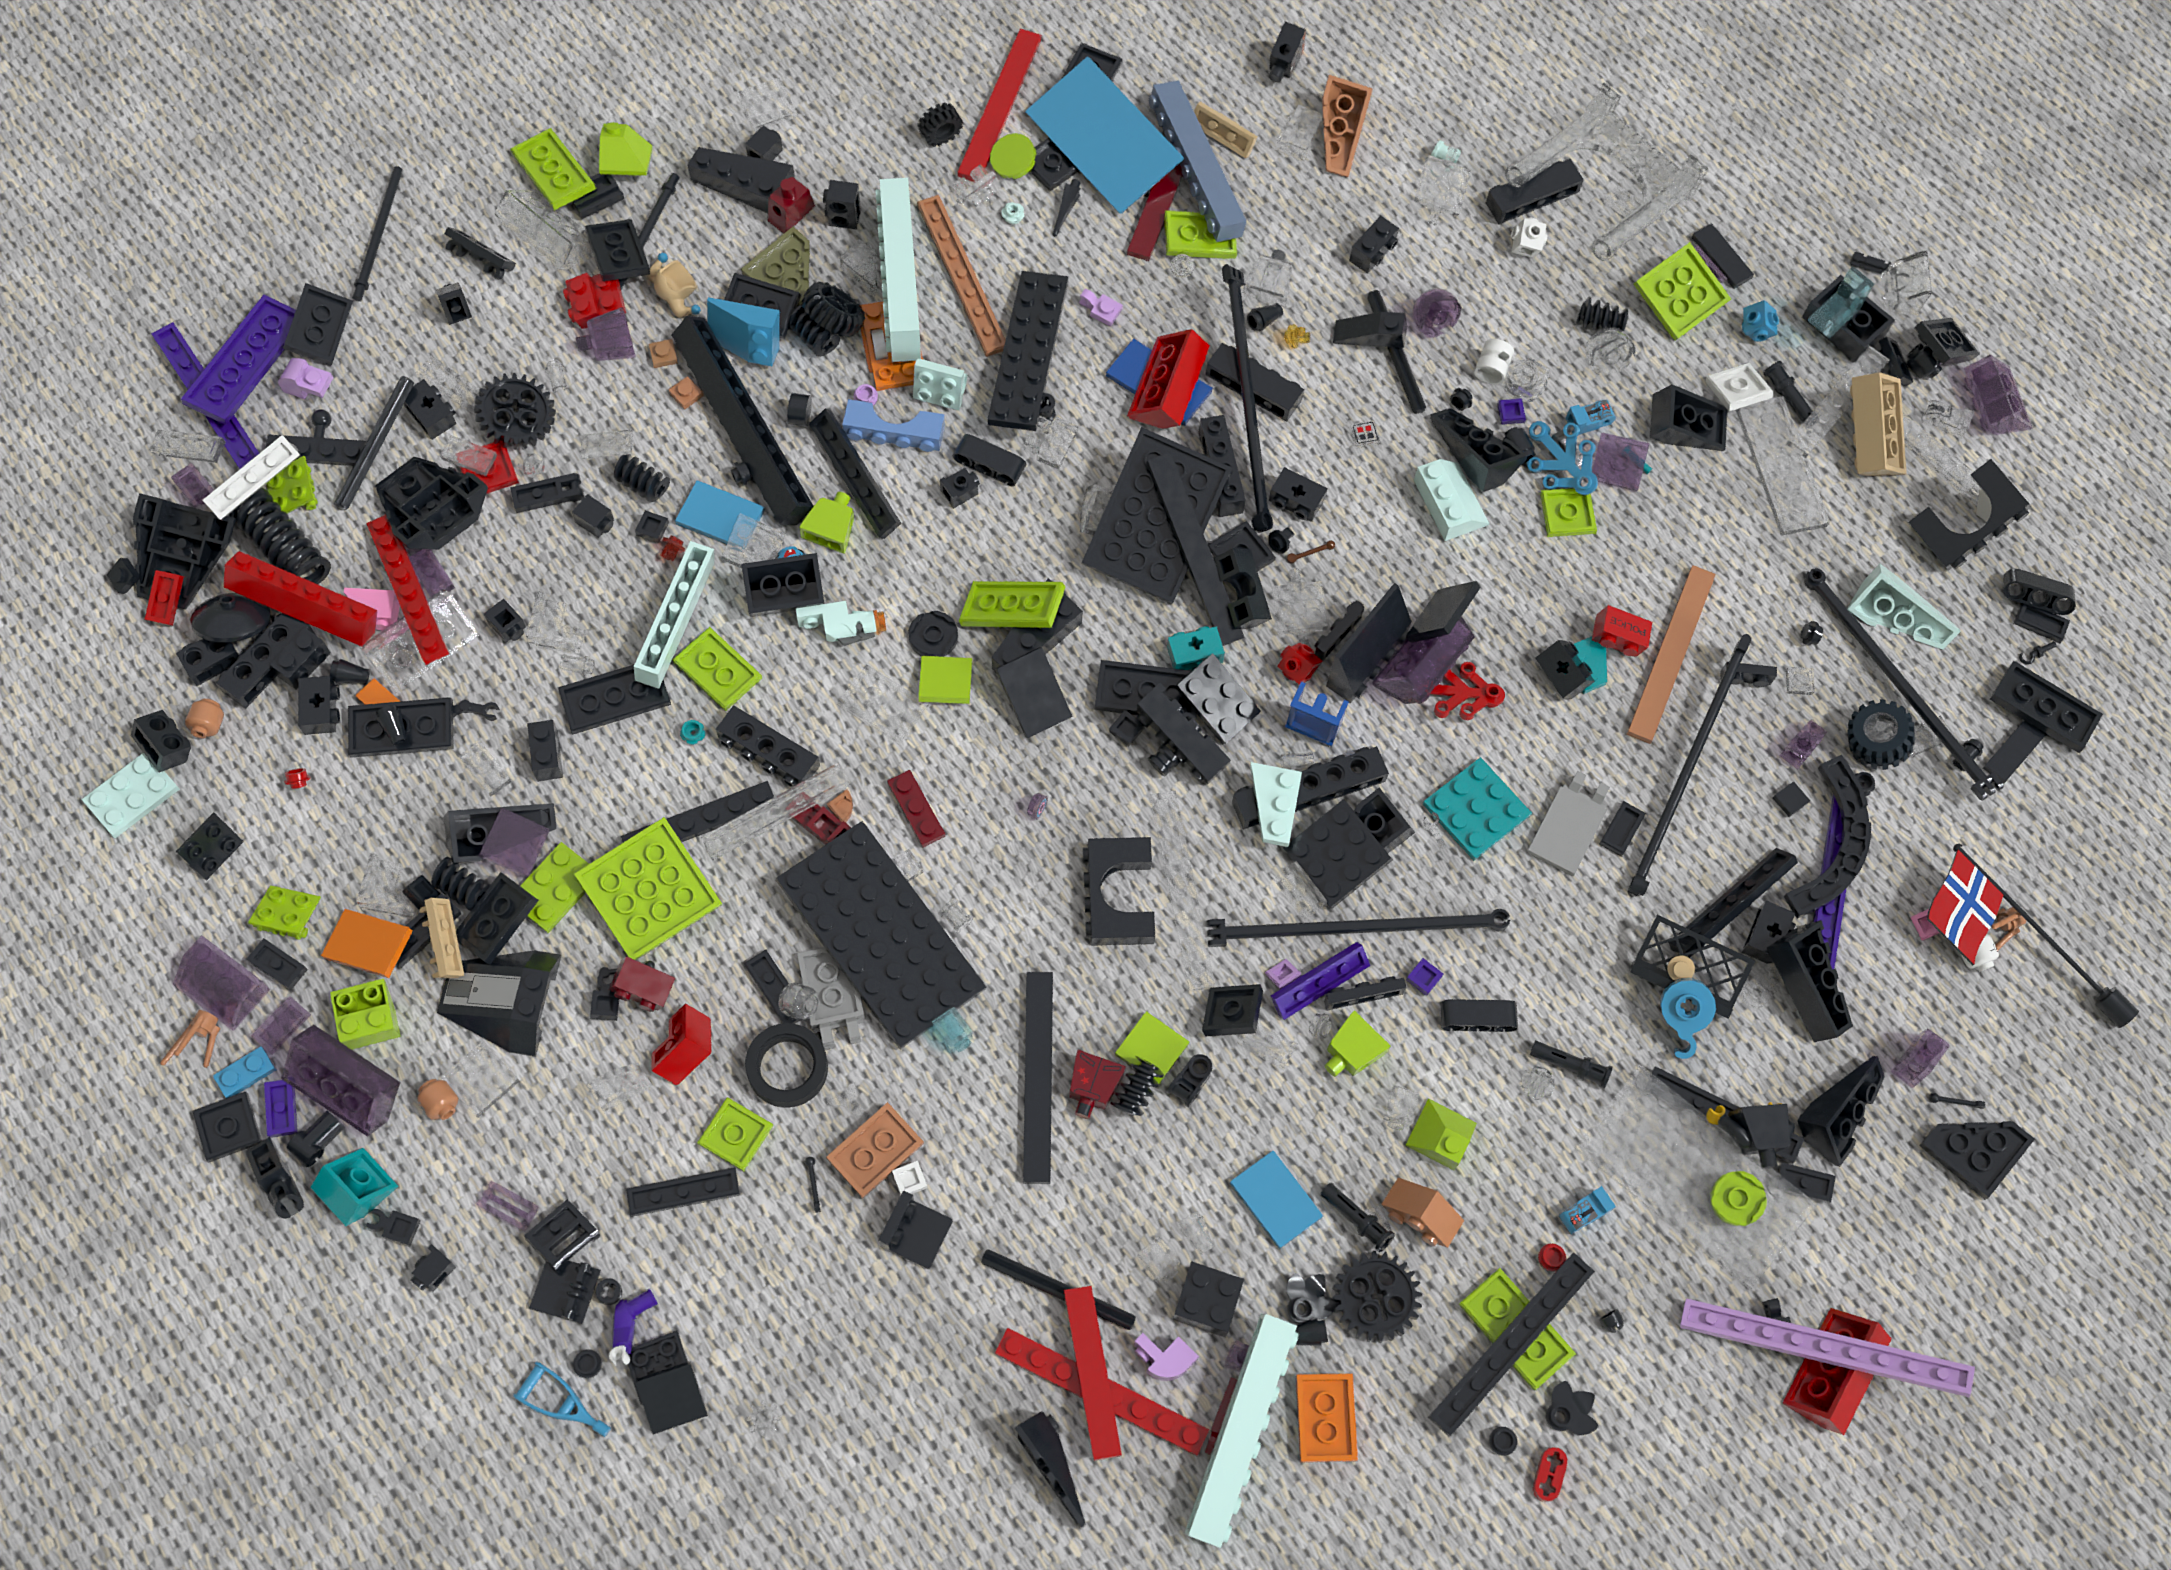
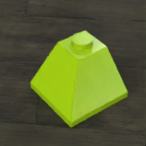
(623, 151)
(1441, 1134)

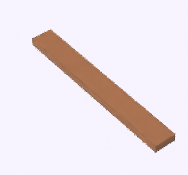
(962, 275)
(1671, 654)

